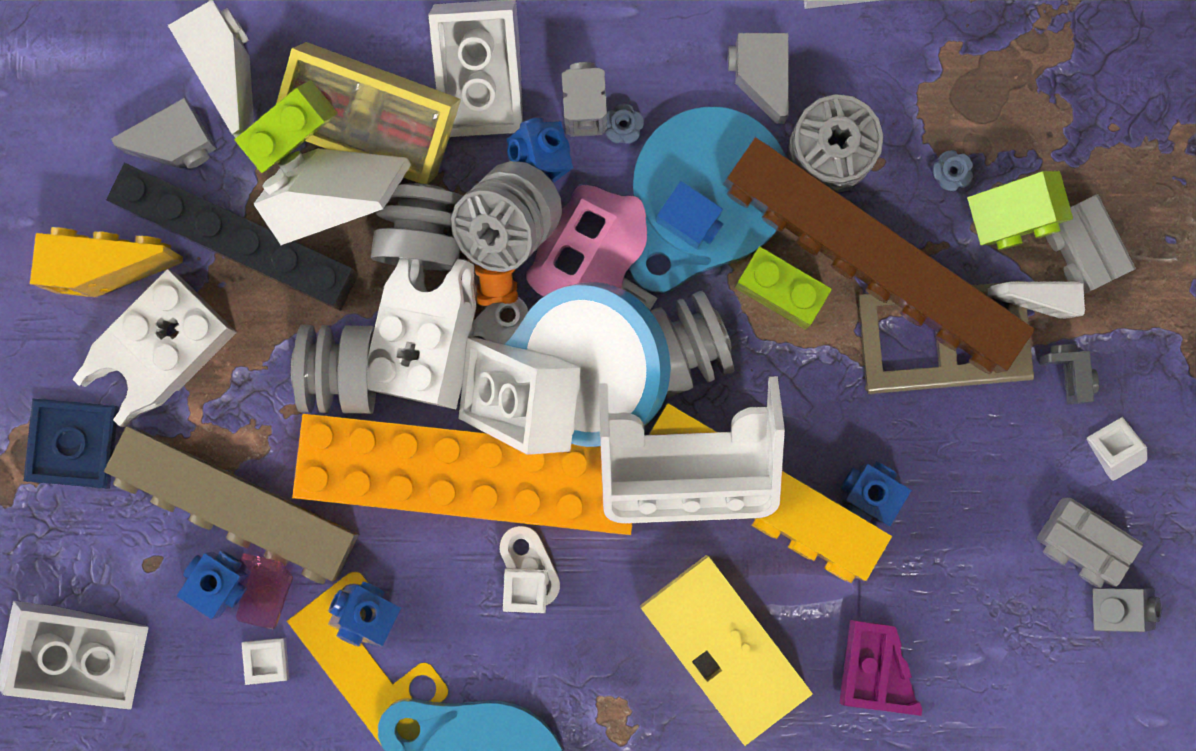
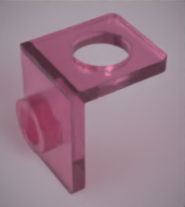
(264, 592)

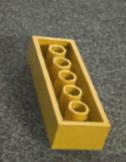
(805, 517)

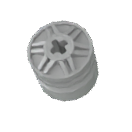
(829, 164)
(506, 216)
(418, 227)
(694, 343)
(329, 368)

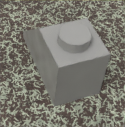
(762, 71)
(169, 137)

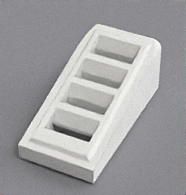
(1050, 298)

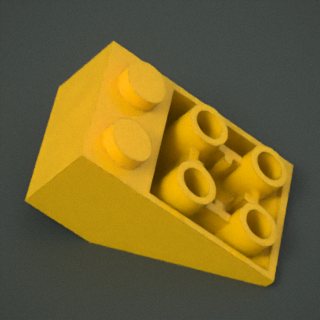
(95, 265)

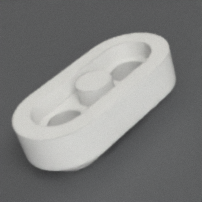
(492, 328)
(536, 557)

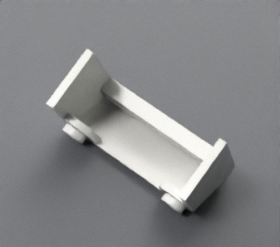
(692, 473)

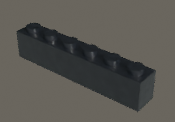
(232, 236)

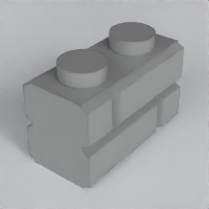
(584, 100)
(1091, 246)
(1088, 542)

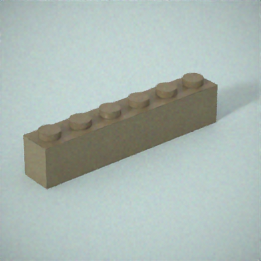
(231, 503)

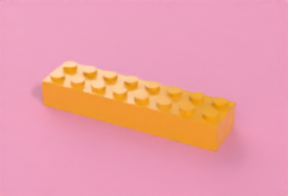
(449, 474)

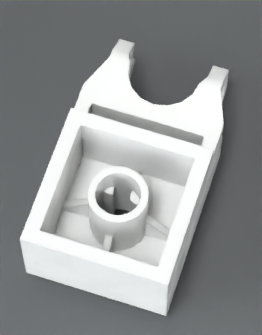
(427, 324)
(146, 355)

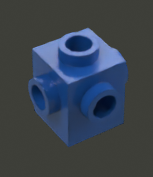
(541, 146)
(889, 493)
(199, 587)
(376, 617)

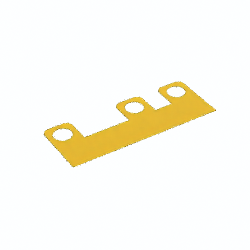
(354, 668)

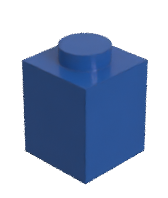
(690, 216)

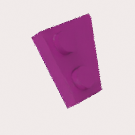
(876, 671)

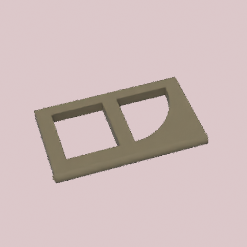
(947, 374)

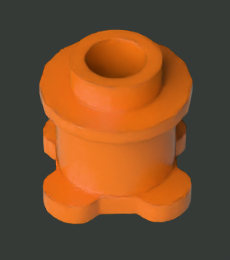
(495, 286)

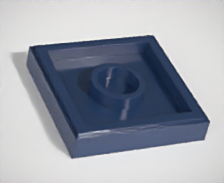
(70, 443)

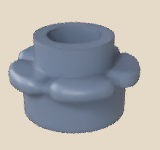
(634, 123)
(951, 181)

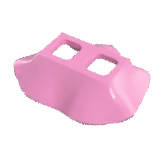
(605, 256)

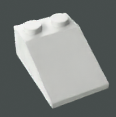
(217, 54)
(479, 63)
(326, 190)
(519, 396)
(71, 656)

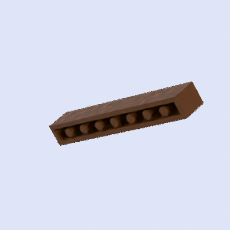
(878, 258)

